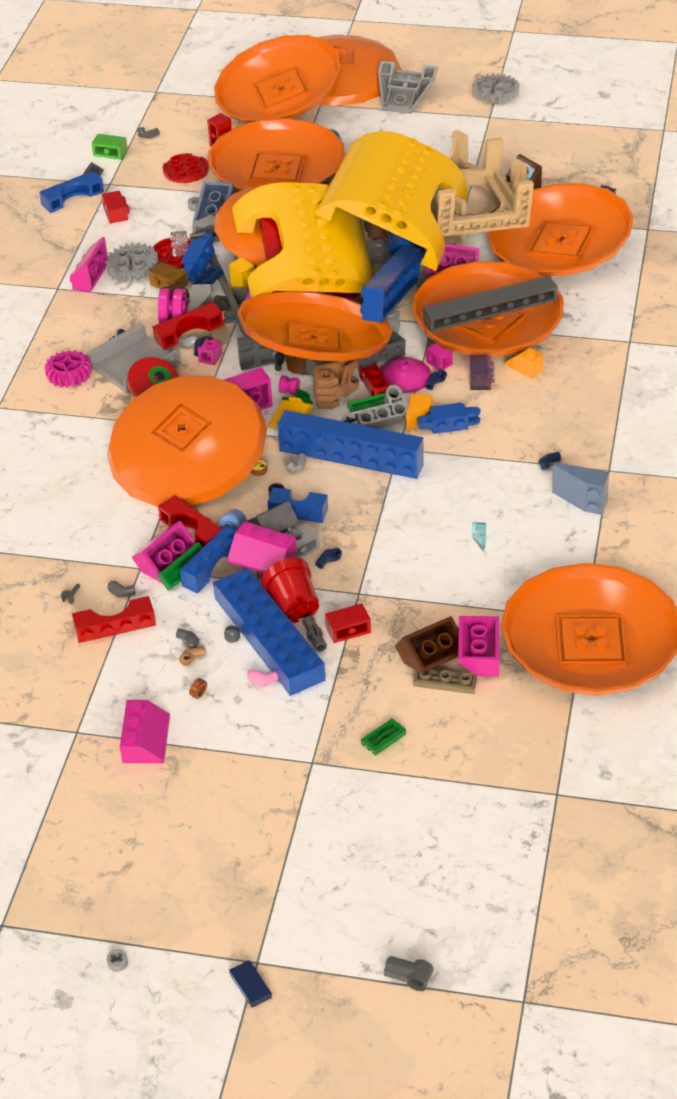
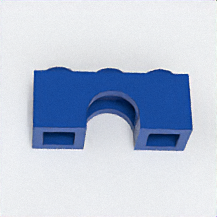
(310, 509)

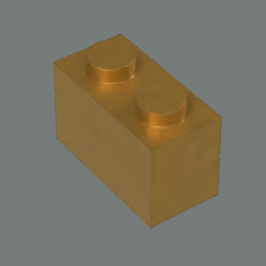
(166, 275)

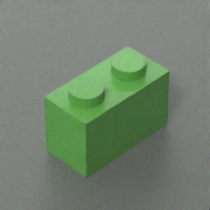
(109, 146)

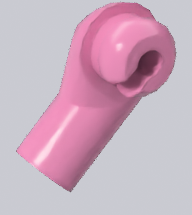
(260, 678)

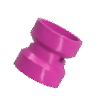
(288, 385)

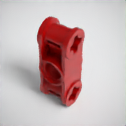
(373, 379)

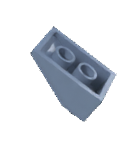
(212, 198)
(581, 486)

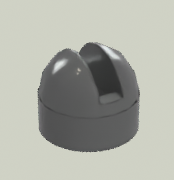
(232, 634)

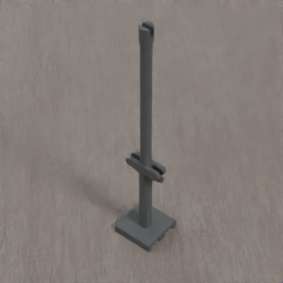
(250, 352)

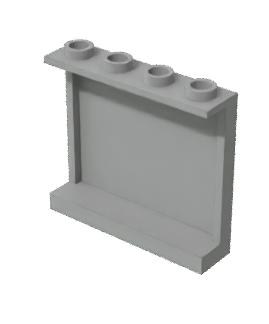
(121, 352)

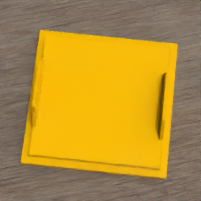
(294, 405)

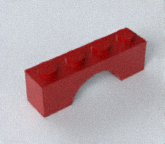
(205, 317)
(178, 510)
(93, 626)

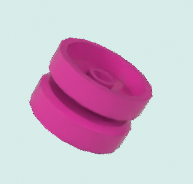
(171, 304)

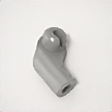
(187, 342)
(298, 465)

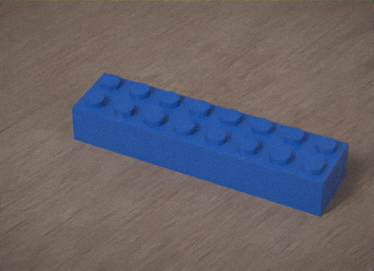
(390, 284)
(351, 444)
(269, 631)

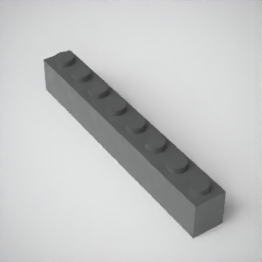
(490, 303)

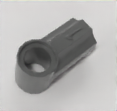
(414, 973)

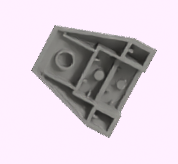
(403, 89)

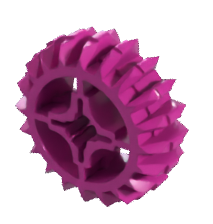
(68, 368)

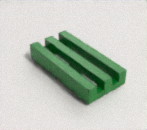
(385, 739)

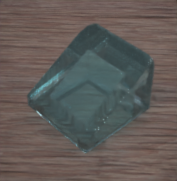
(479, 534)

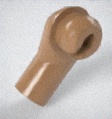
(189, 655)

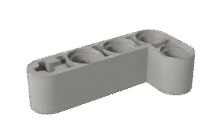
(387, 409)

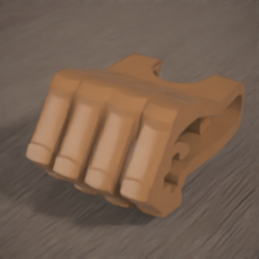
(334, 381)

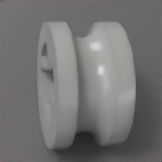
(193, 201)
(117, 954)

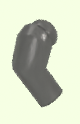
(119, 590)
(187, 635)

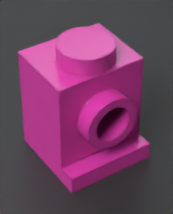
(210, 347)
(439, 357)

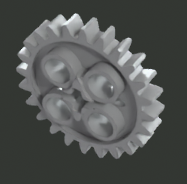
(495, 88)
(120, 262)

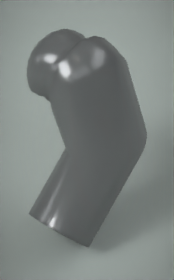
(147, 134)

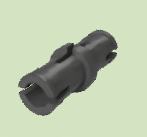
(314, 634)

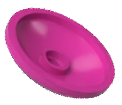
(406, 373)

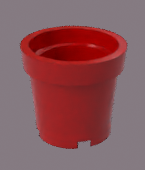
(291, 588)

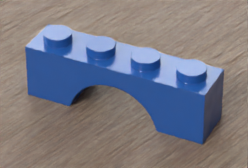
(86, 184)
(197, 571)

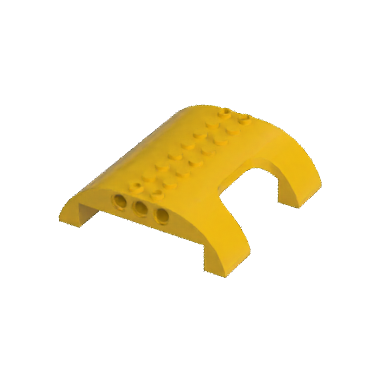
(392, 186)
(315, 251)

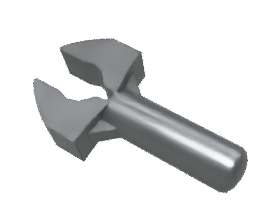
(209, 228)

